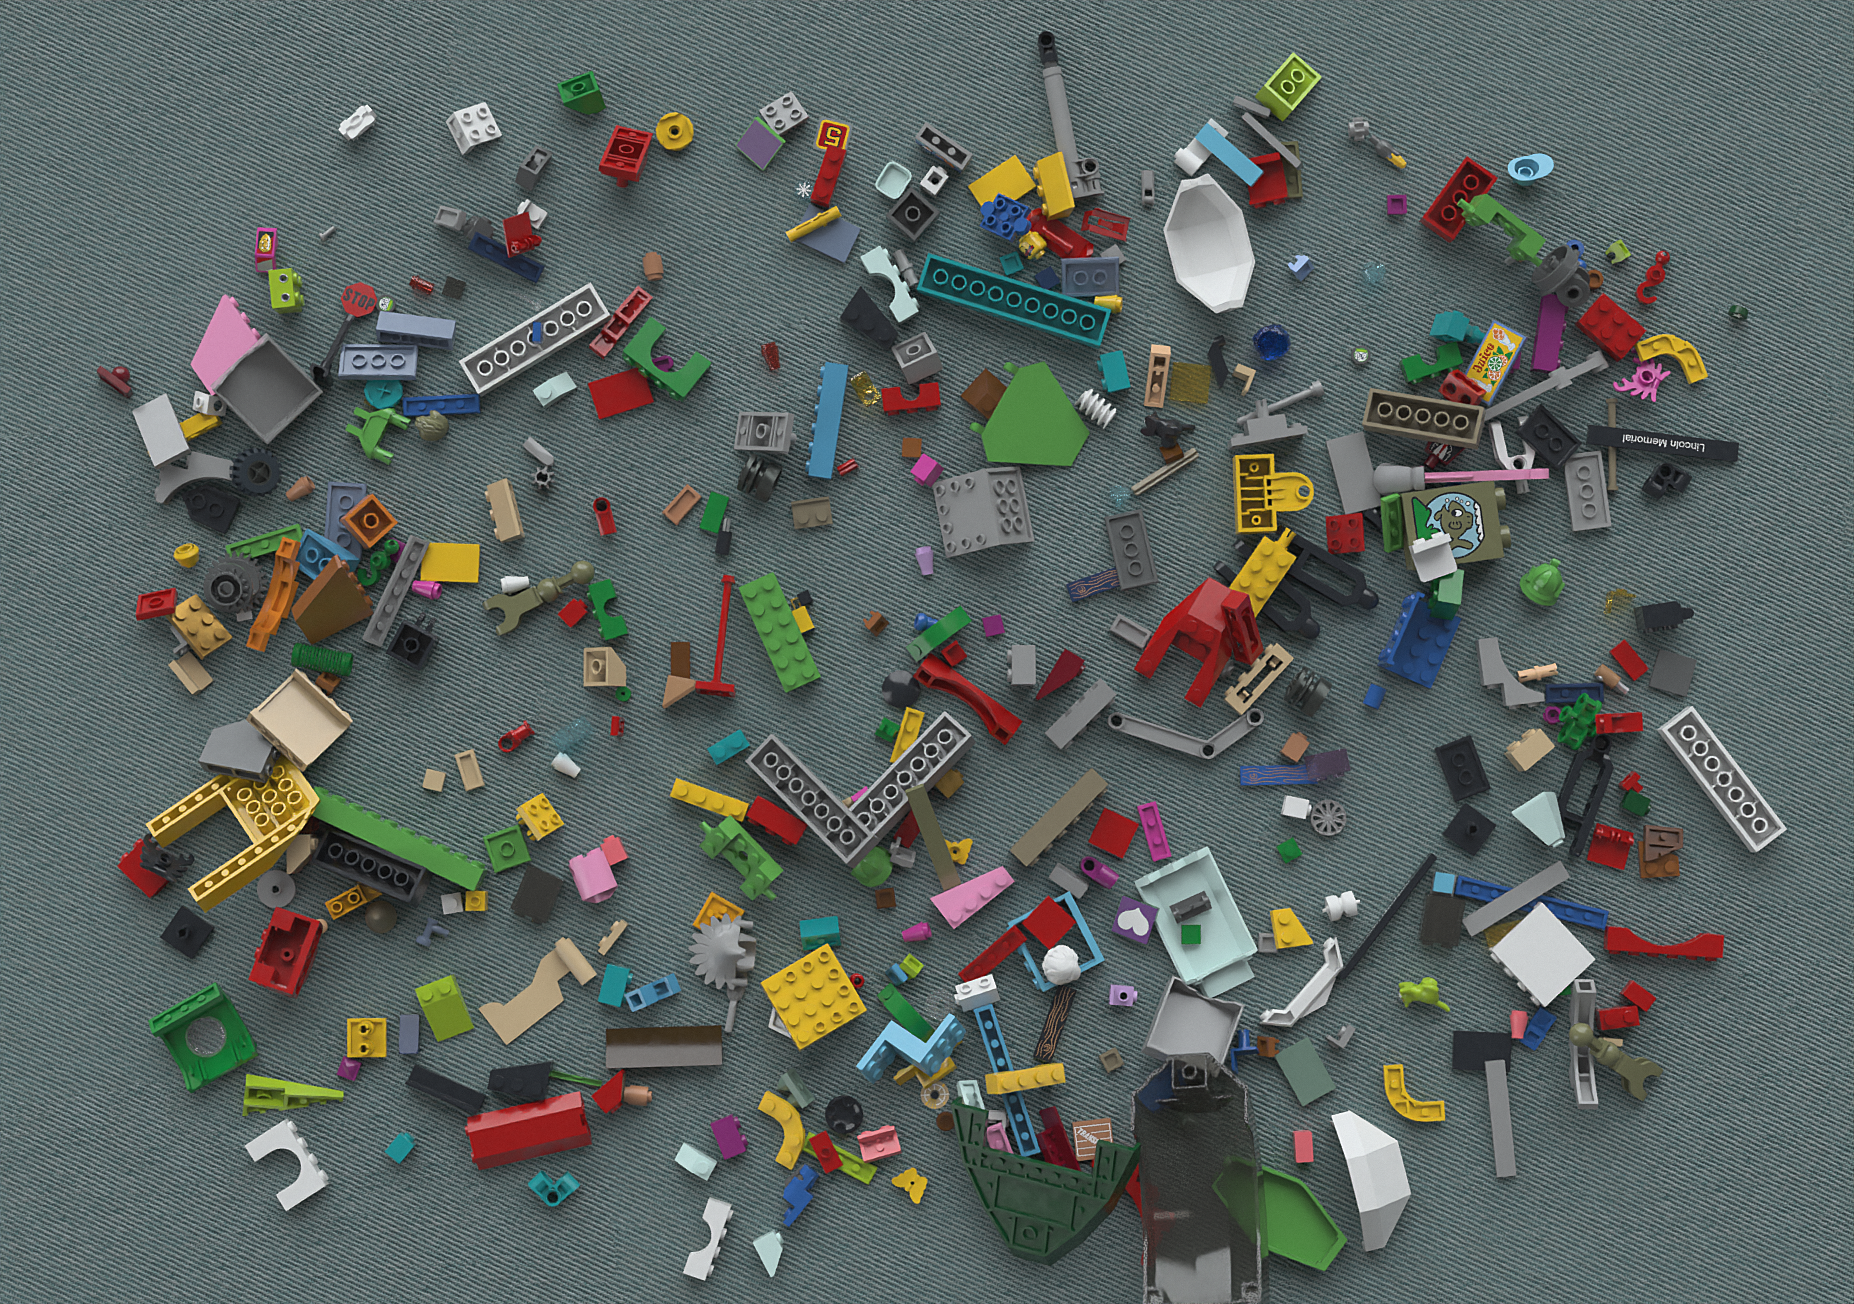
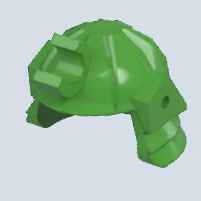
(1543, 583)
(874, 867)

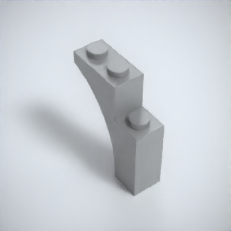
(199, 468)
(1494, 672)

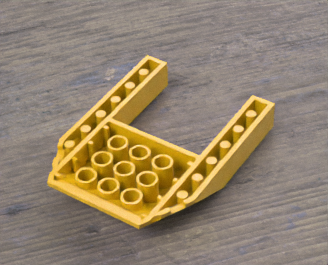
(267, 811)

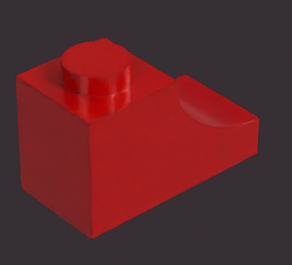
(908, 830)

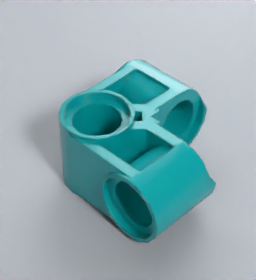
(543, 1185)

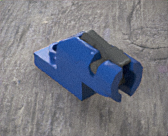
(798, 1191)

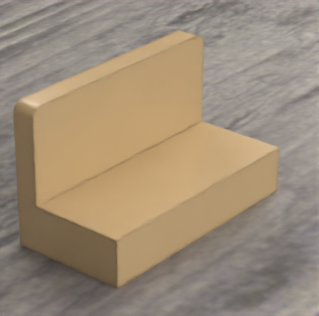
(1246, 374)
(191, 673)

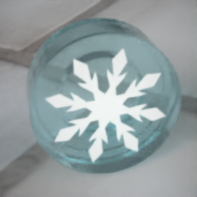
(803, 190)

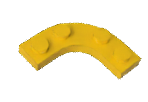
(1678, 349)
(1403, 1103)
(792, 1125)

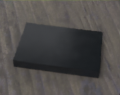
(1548, 437)
(1462, 768)
(1473, 1048)

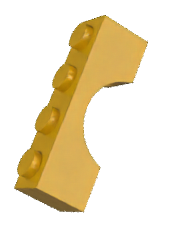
(709, 799)
(1025, 1079)

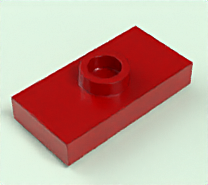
(825, 1151)

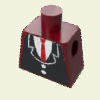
(1440, 454)

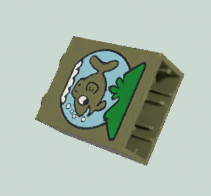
(1464, 512)

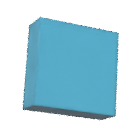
(1443, 882)

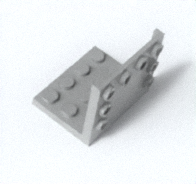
(983, 510)

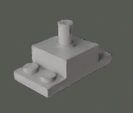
(1265, 429)
(765, 432)

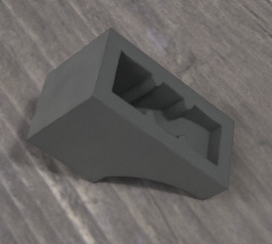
(533, 167)

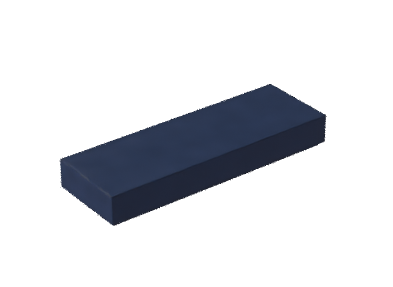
(1570, 692)

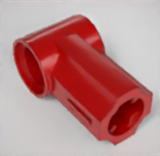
(604, 518)

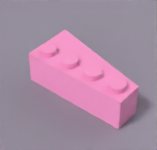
(966, 899)

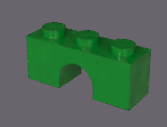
(1447, 359)
(601, 594)

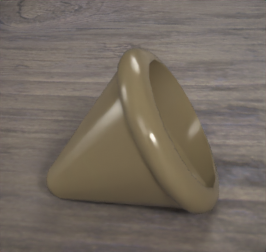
(380, 916)

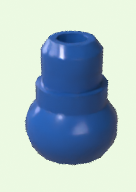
(923, 622)

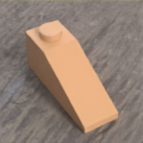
(1157, 375)

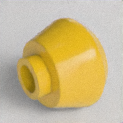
(187, 555)

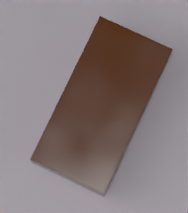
(680, 659)

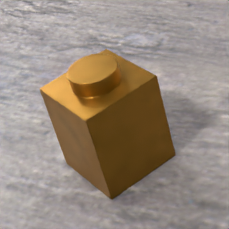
(950, 782)

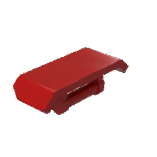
(1059, 237)

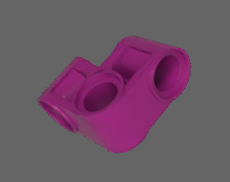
(1100, 873)

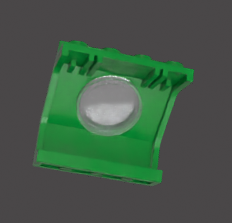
(205, 1036)

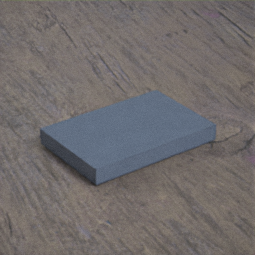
(832, 240)
(1090, 276)

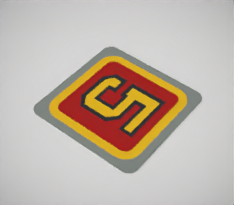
(832, 133)

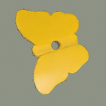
(962, 849)
(915, 1190)

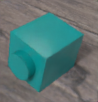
(401, 1147)

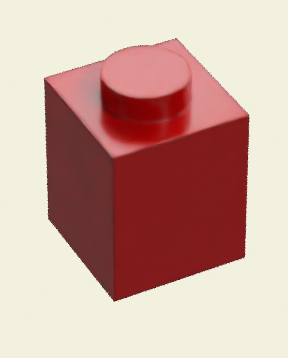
(573, 612)

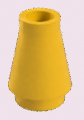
(1111, 302)

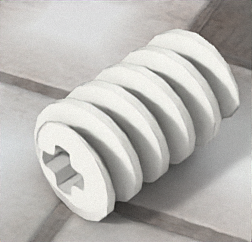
(1096, 407)

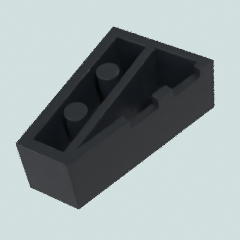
(523, 1080)

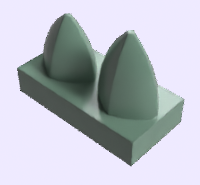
(800, 1094)

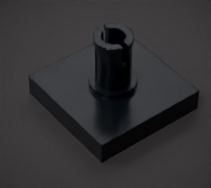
(1469, 829)
(187, 932)

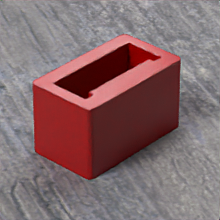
(1638, 995)

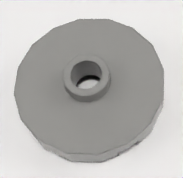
(286, 886)

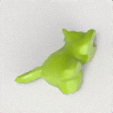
(1425, 992)

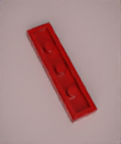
(993, 955)

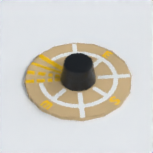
(935, 1096)

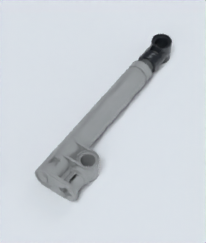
(1079, 178)

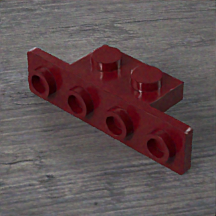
(1055, 1142)

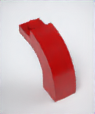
(1619, 722)

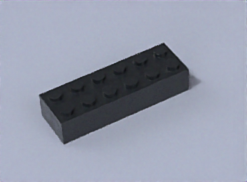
(372, 867)

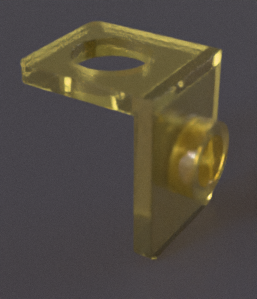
(862, 385)
(1619, 593)

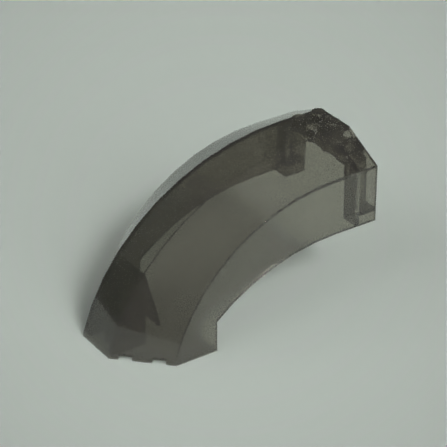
(1200, 1185)

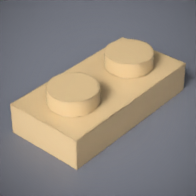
(606, 943)

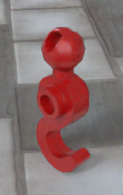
(1653, 277)

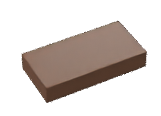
(682, 504)

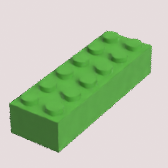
(779, 632)

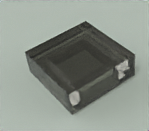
(453, 288)

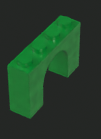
(678, 383)

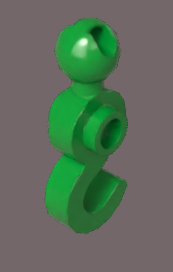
(379, 561)

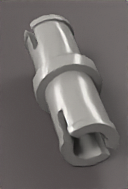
(905, 268)

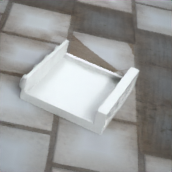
(1541, 955)

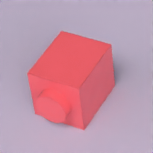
(614, 850)

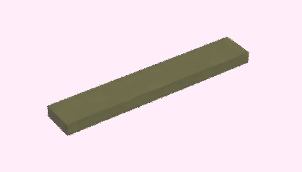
(933, 837)

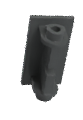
(1190, 907)

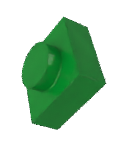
(1289, 850)

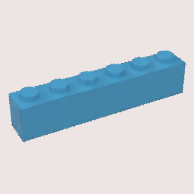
(828, 420)

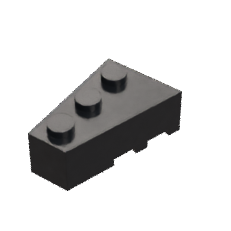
(868, 320)

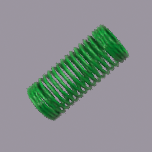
(345, 666)

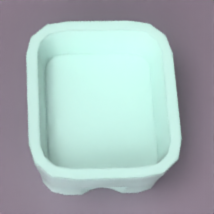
(893, 180)

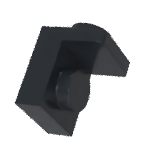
(1373, 518)

